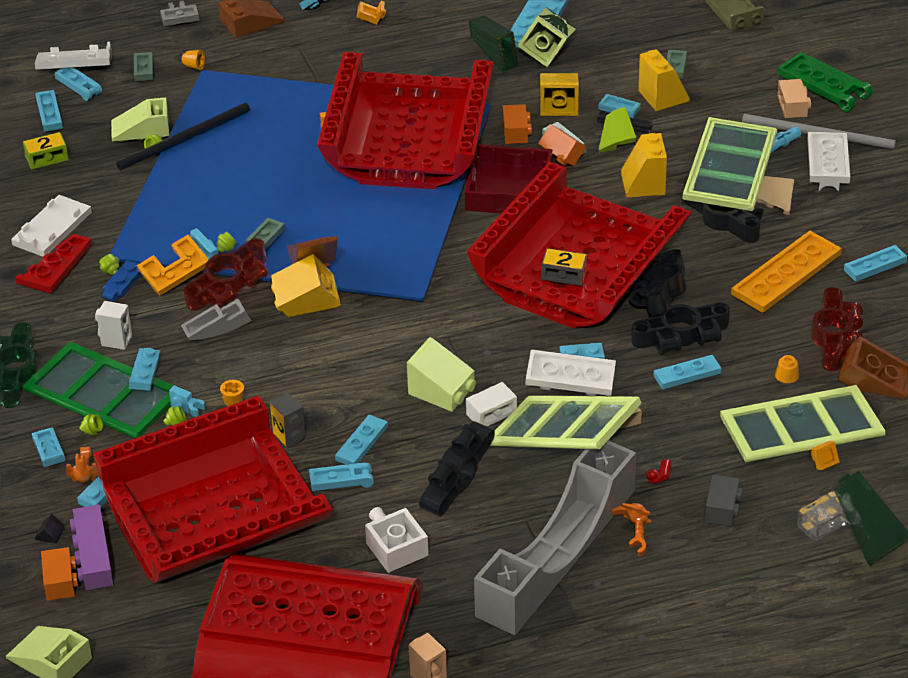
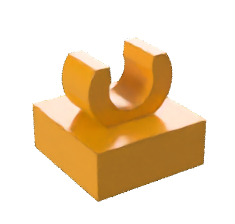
(825, 455)

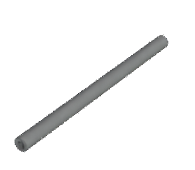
(851, 137)

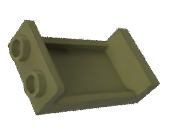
(737, 13)

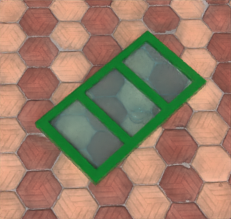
(100, 386)

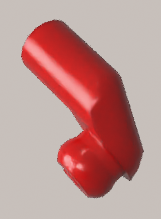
(663, 474)

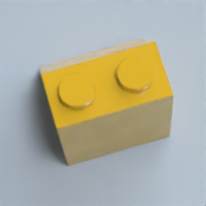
(660, 82)
(559, 94)
(646, 167)
(305, 288)

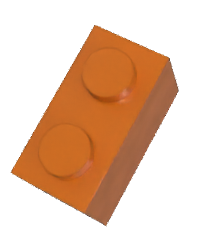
(516, 124)
(563, 145)
(58, 573)

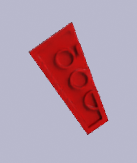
(56, 265)

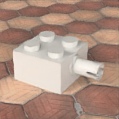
(395, 538)

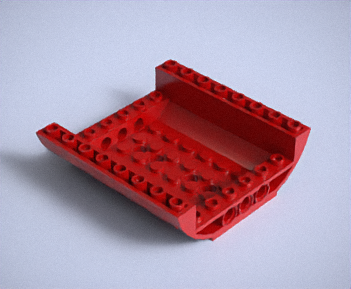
(371, 118)
(569, 220)
(199, 475)
(302, 640)

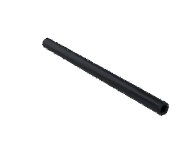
(182, 136)

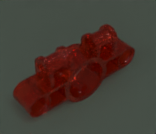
(247, 263)
(838, 314)

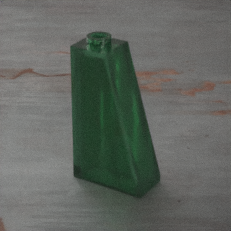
(495, 42)
(870, 518)

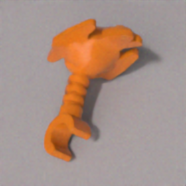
(82, 471)
(639, 515)

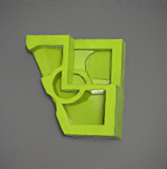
(616, 130)

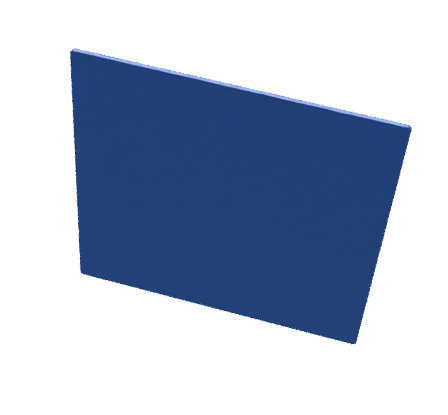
(273, 169)

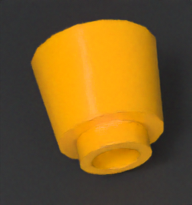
(194, 59)
(787, 369)
(232, 392)

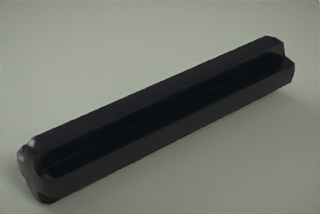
(637, 124)

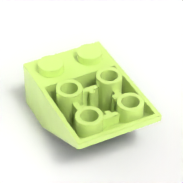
(141, 121)
(52, 652)

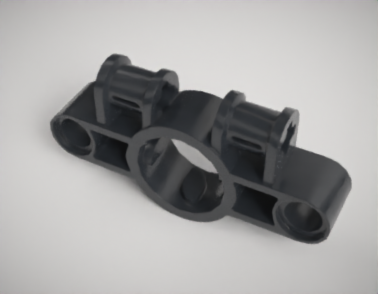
(739, 222)
(660, 283)
(704, 320)
(456, 467)

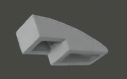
(216, 321)

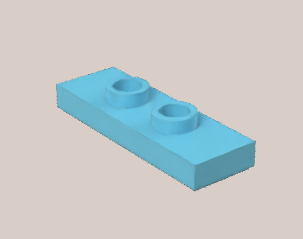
(687, 372)
(361, 440)

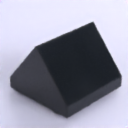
(50, 530)

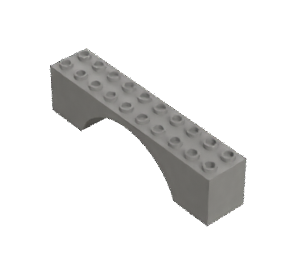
(517, 584)

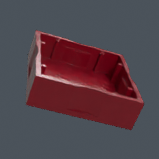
(501, 175)

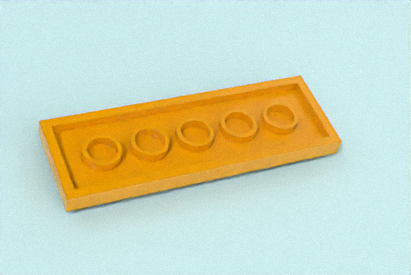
(786, 271)

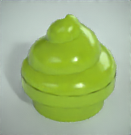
(151, 140)
(225, 242)
(109, 264)
(174, 416)
(91, 424)

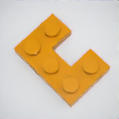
(164, 279)

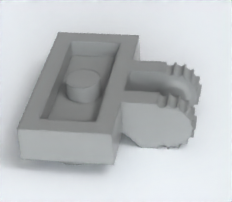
(179, 15)

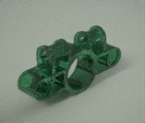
(16, 349)

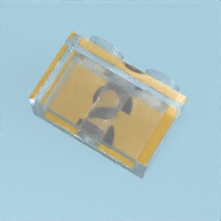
(821, 517)

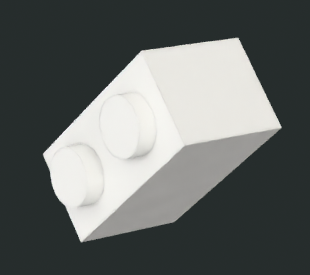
(114, 325)
(491, 404)

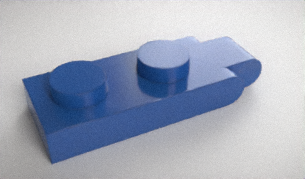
(121, 281)

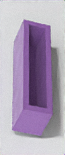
(92, 547)

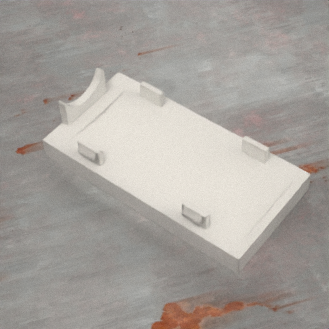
(76, 58)
(828, 159)
(51, 225)
(570, 373)

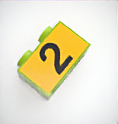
(45, 150)

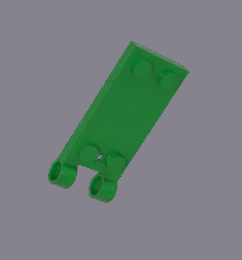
(825, 80)

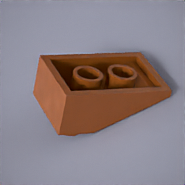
(248, 16)
(322, 248)
(874, 370)

